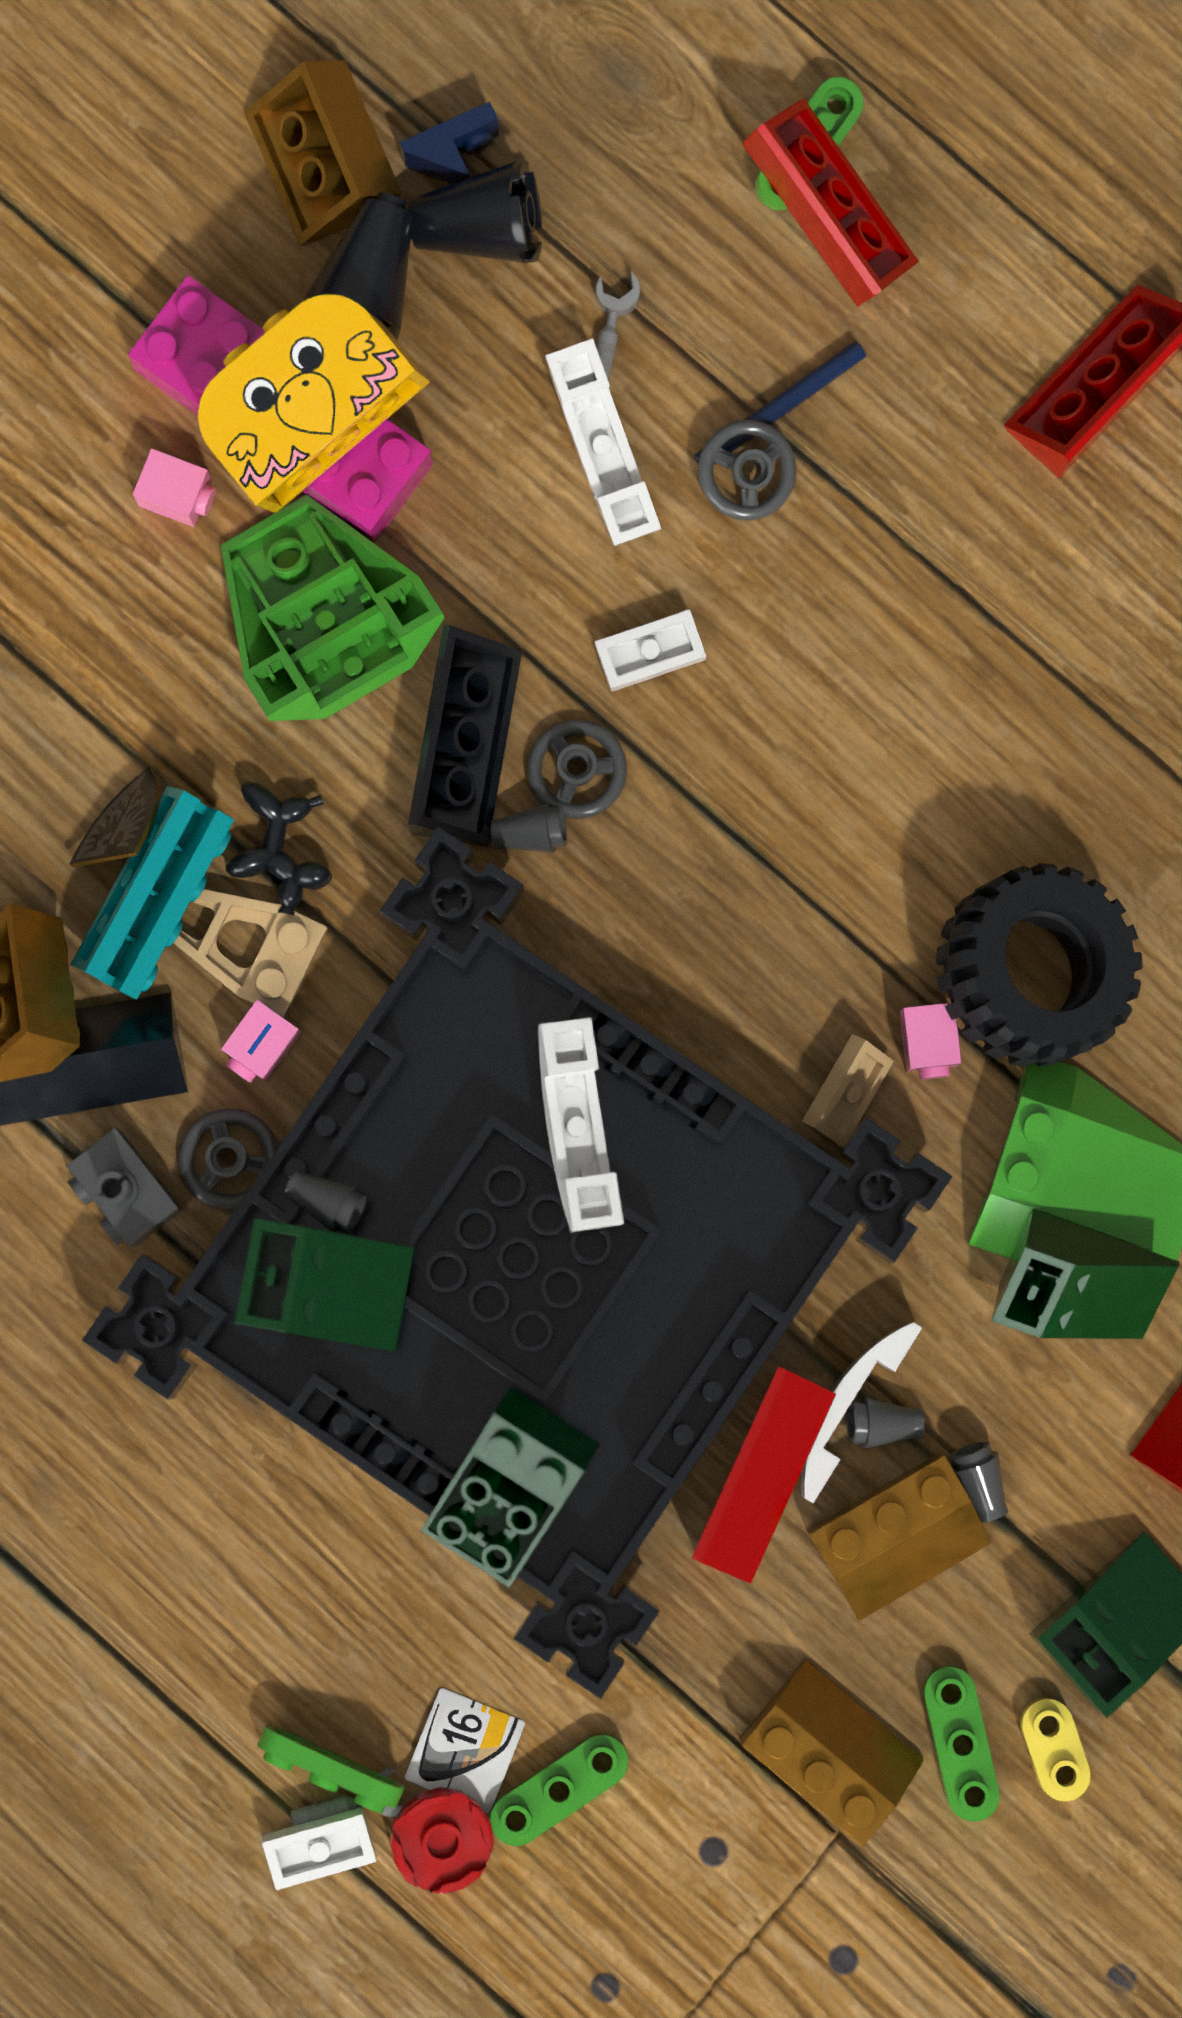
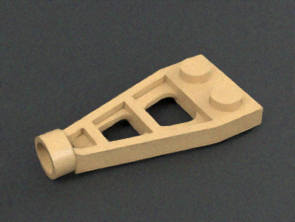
(281, 962)

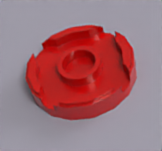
(441, 1840)

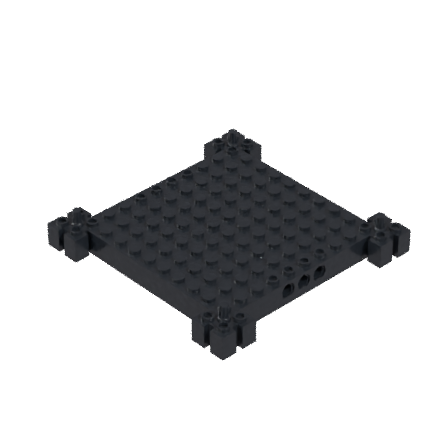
(614, 1328)

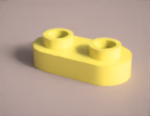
(1055, 1749)

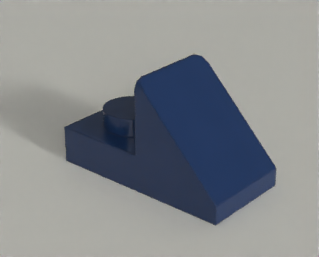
(439, 148)

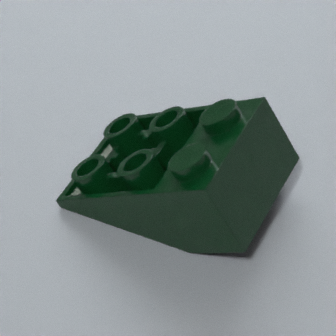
(1080, 1283)
(324, 1285)
(510, 1487)
(1117, 1626)

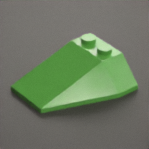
(321, 612)
(1085, 1161)

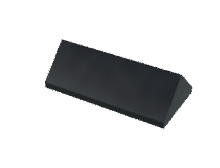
(464, 737)
(124, 1057)

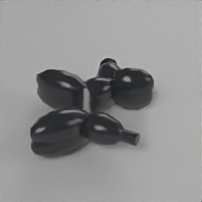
(257, 860)

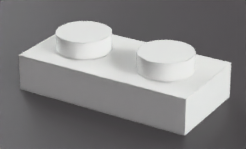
(650, 650)
(319, 1848)

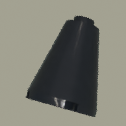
(481, 216)
(372, 261)

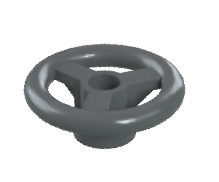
(763, 461)
(614, 765)
(217, 1122)

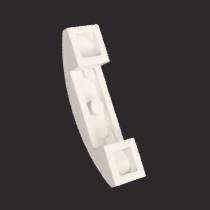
(601, 442)
(576, 1125)
(887, 1352)

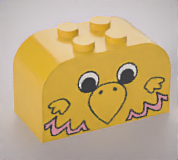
(304, 396)

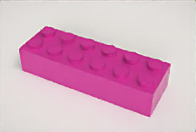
(188, 349)

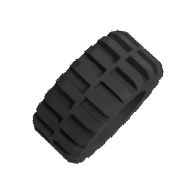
(1093, 939)

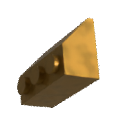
(320, 148)
(35, 994)
(900, 1536)
(832, 1752)

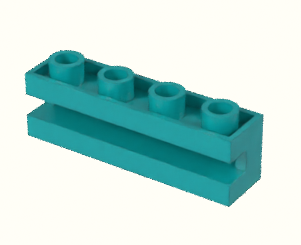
(153, 893)

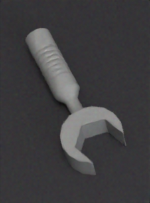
(613, 307)
(338, 1805)

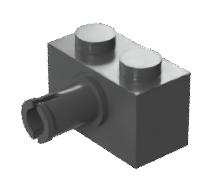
(123, 1189)

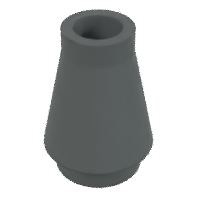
(532, 830)
(327, 1200)
(881, 1423)
(981, 1478)

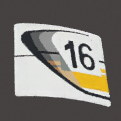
(465, 1748)

